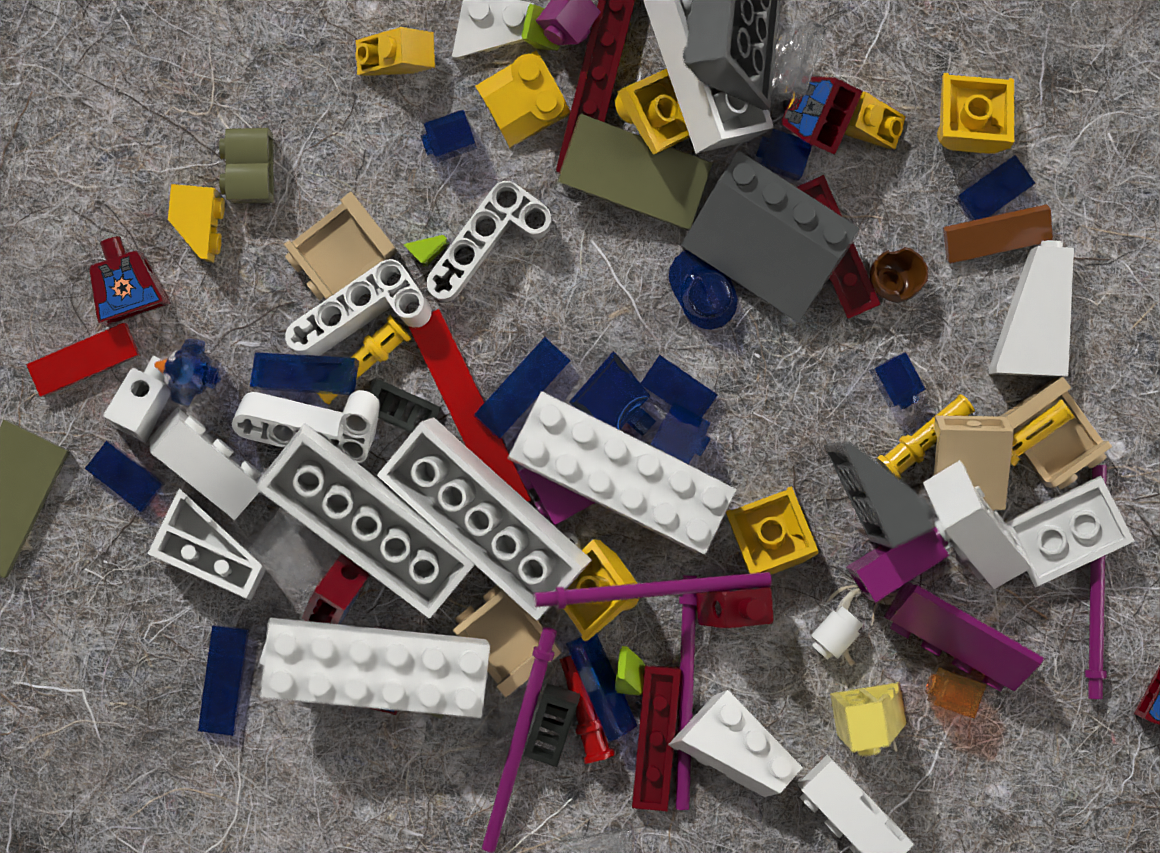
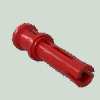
(588, 725)

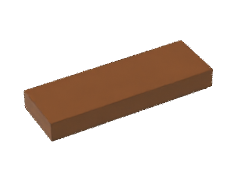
(998, 233)

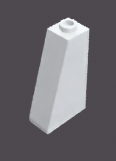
(1039, 317)

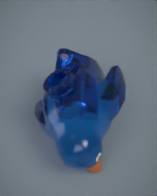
(188, 372)

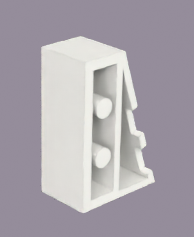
(205, 463)

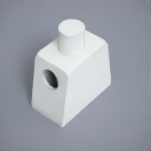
(134, 413)

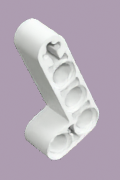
(483, 245)
(354, 316)
(279, 419)

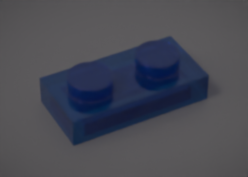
(995, 189)
(677, 386)
(124, 476)

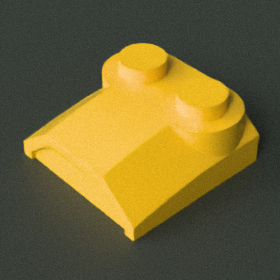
(523, 98)
(653, 111)
(976, 114)
(772, 533)
(602, 571)

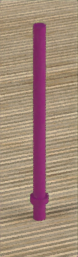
(563, 597)
(1096, 620)
(543, 654)
(686, 689)

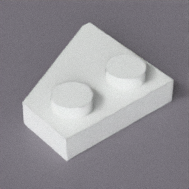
(488, 26)

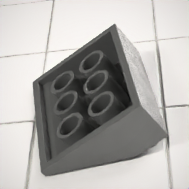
(734, 47)
(769, 236)
(882, 502)

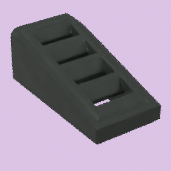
(378, 385)
(558, 703)

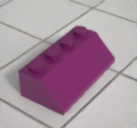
(961, 636)

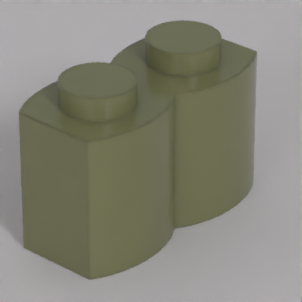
(248, 165)

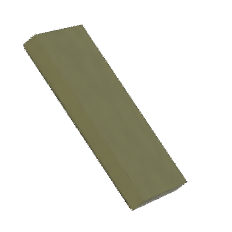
(626, 173)
(26, 478)

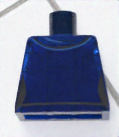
(614, 397)

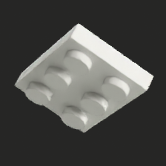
(1070, 531)

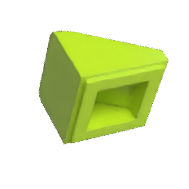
(532, 31)
(427, 249)
(629, 672)

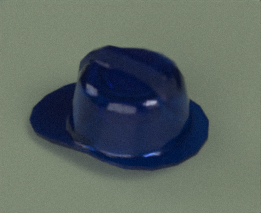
(702, 291)

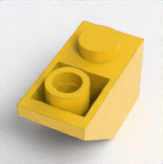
(395, 52)
(875, 122)
(195, 216)

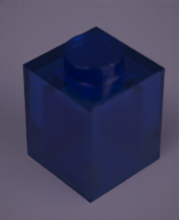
(448, 136)
(784, 154)
(898, 381)
(682, 434)

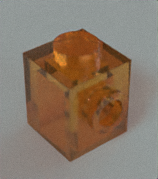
(955, 692)

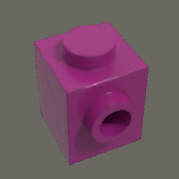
(568, 20)

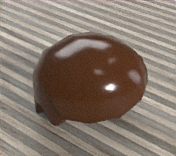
(898, 275)

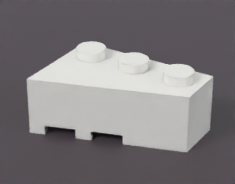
(975, 527)
(204, 549)
(737, 745)
(851, 810)

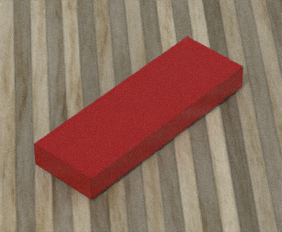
(83, 359)

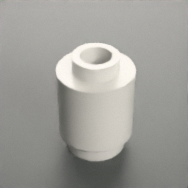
(836, 633)

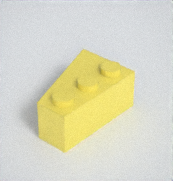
(869, 717)

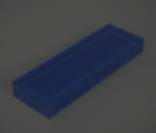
(304, 373)
(521, 388)
(223, 680)
(600, 686)

